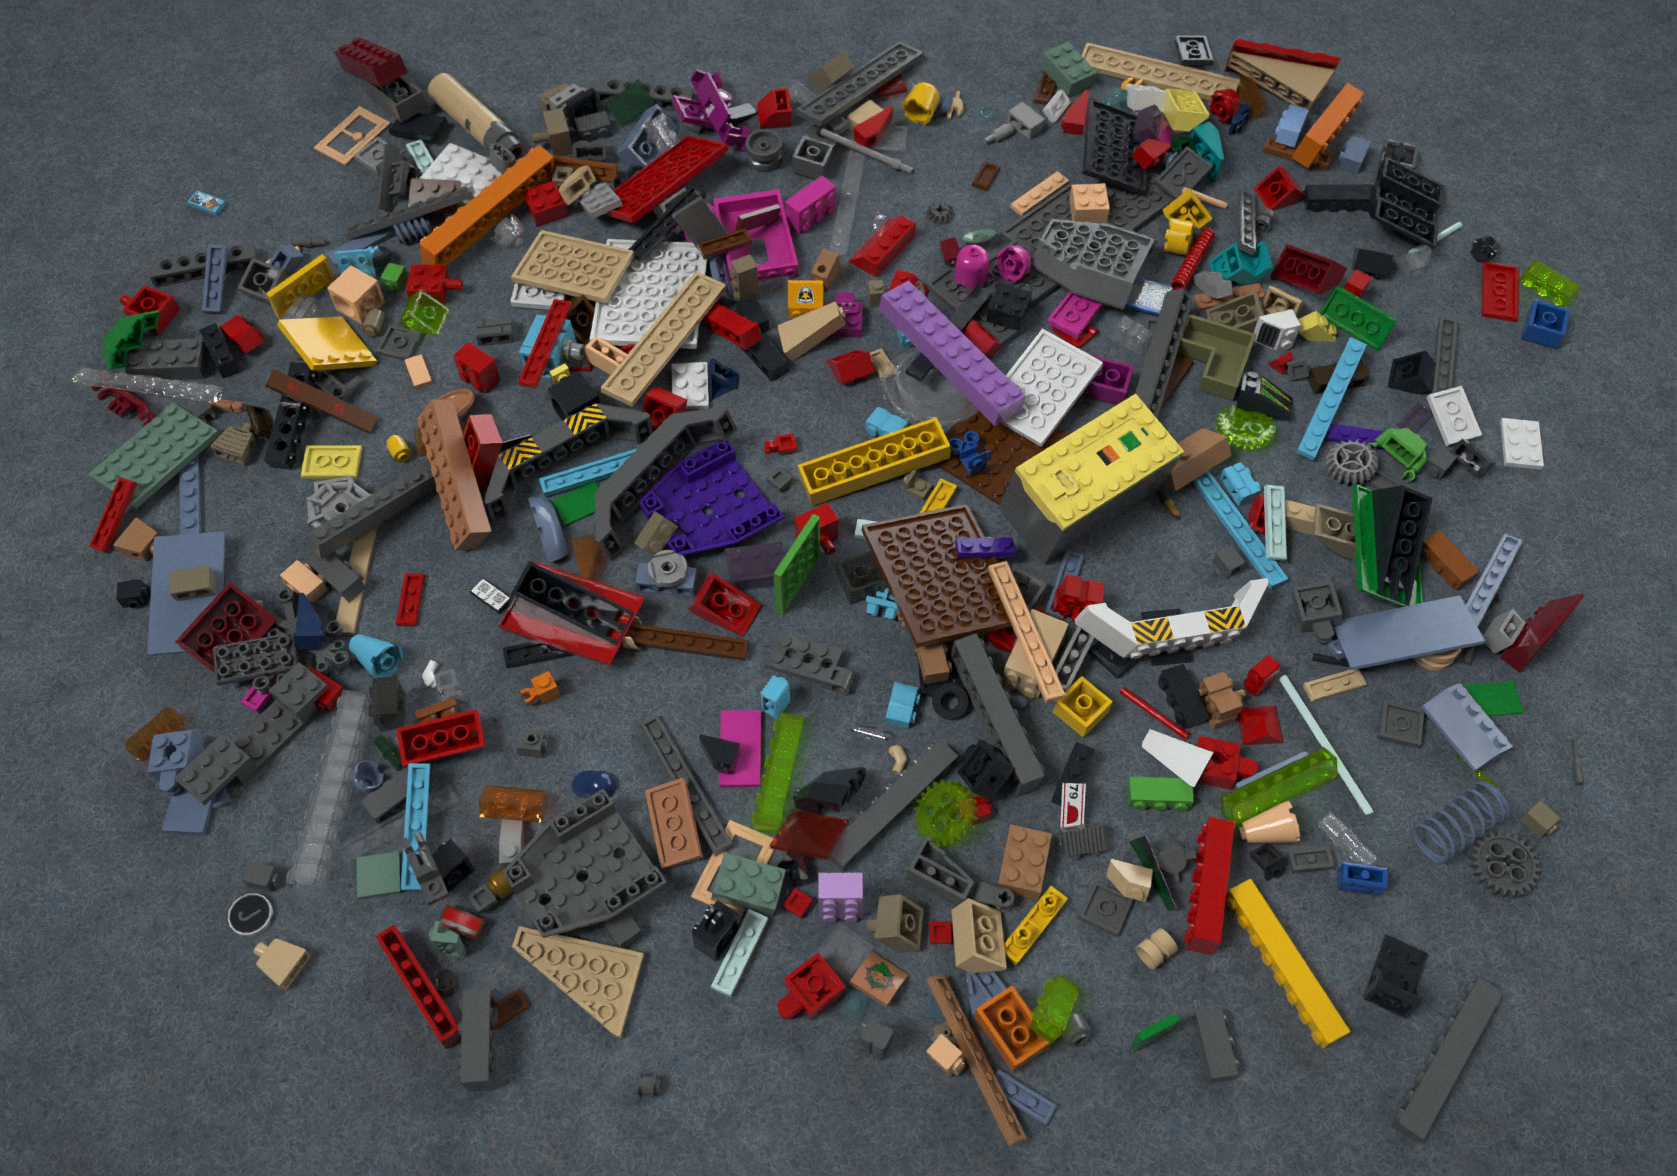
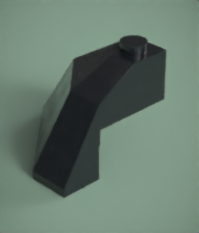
(829, 790)

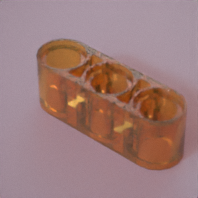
(1251, 94)
(141, 742)

